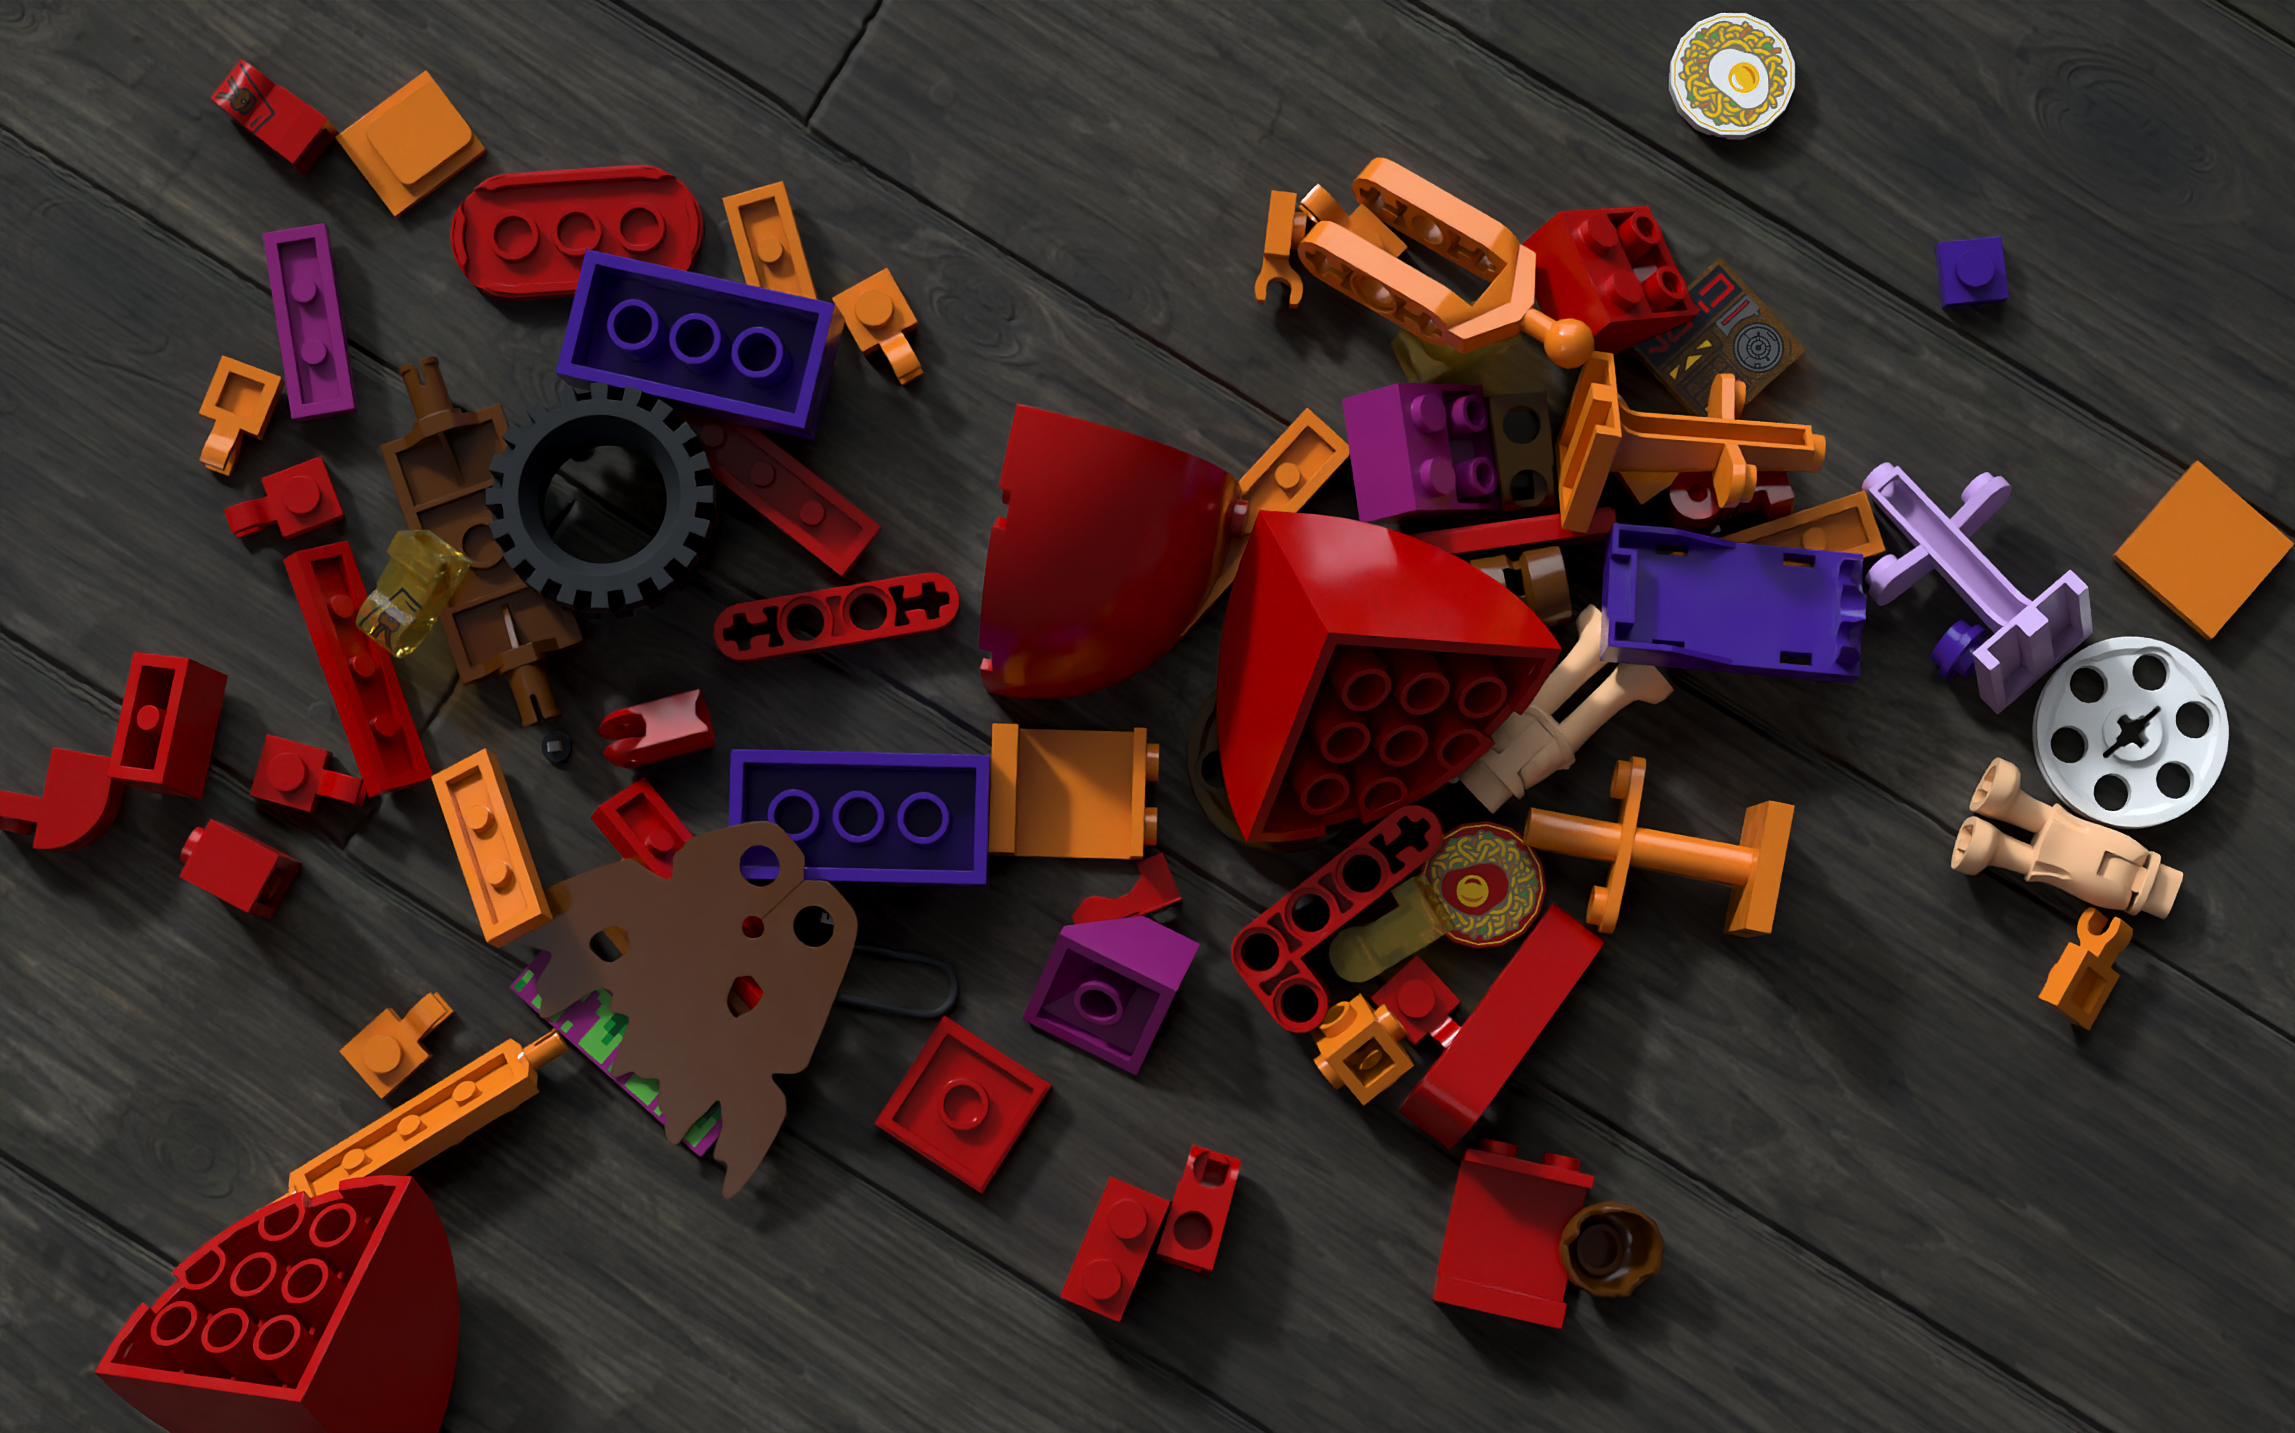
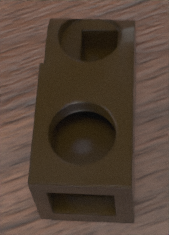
(1522, 450)

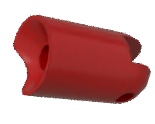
(667, 727)

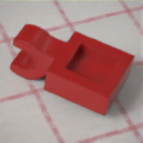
(296, 500)
(299, 776)
(1420, 1003)

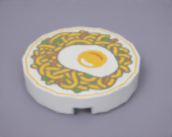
(1731, 76)

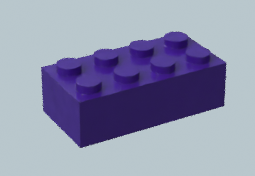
(702, 344)
(868, 815)

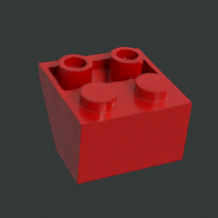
(1610, 274)

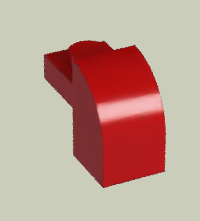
(75, 804)

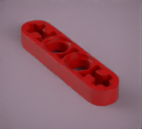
(836, 609)

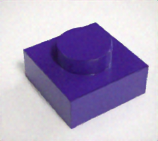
(1971, 272)

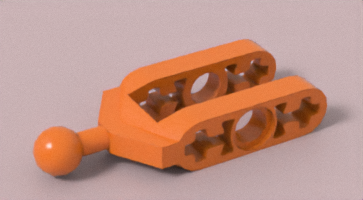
(1419, 301)

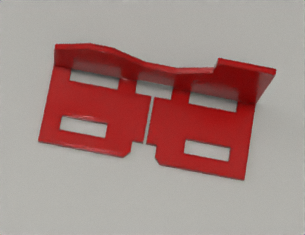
(1151, 893)

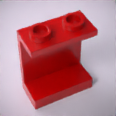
(1507, 1233)

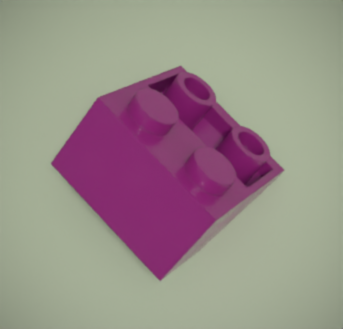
(1420, 452)

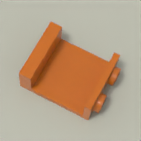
(1071, 793)

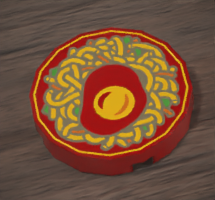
(1487, 883)

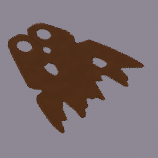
(681, 970)

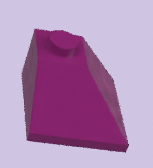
(1111, 986)

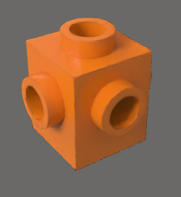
(1361, 1048)

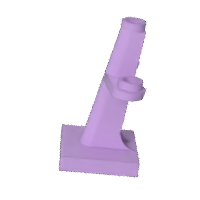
(2028, 633)

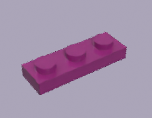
(310, 322)

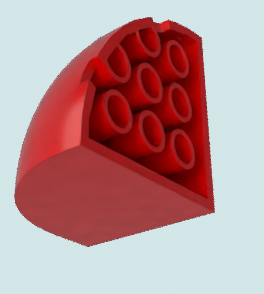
(1098, 555)
(1361, 672)
(303, 1321)

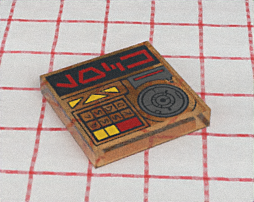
(1728, 336)

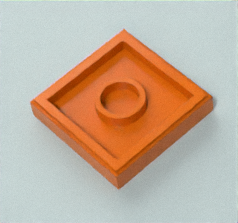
(2202, 550)

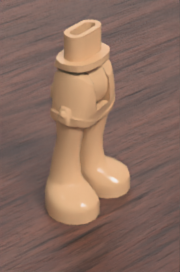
(1535, 744)

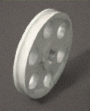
(2099, 729)

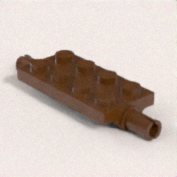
(441, 486)

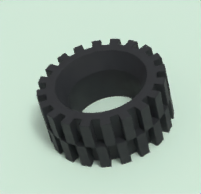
(557, 435)

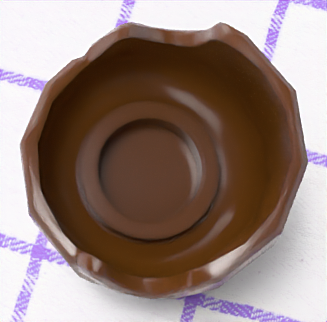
(1611, 1249)

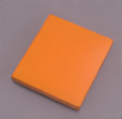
(411, 144)

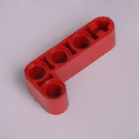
(1344, 905)
(1502, 1027)

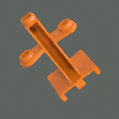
(1608, 437)
(1749, 869)

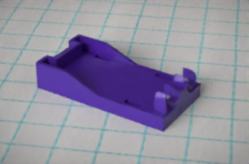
(1730, 605)

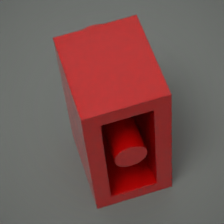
(167, 725)
(238, 868)
(1114, 1248)

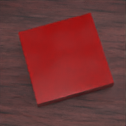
(963, 1104)

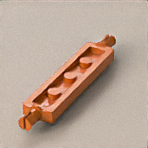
(433, 1118)

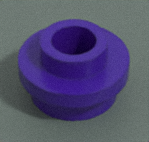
(1956, 650)

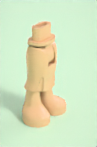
(2065, 850)

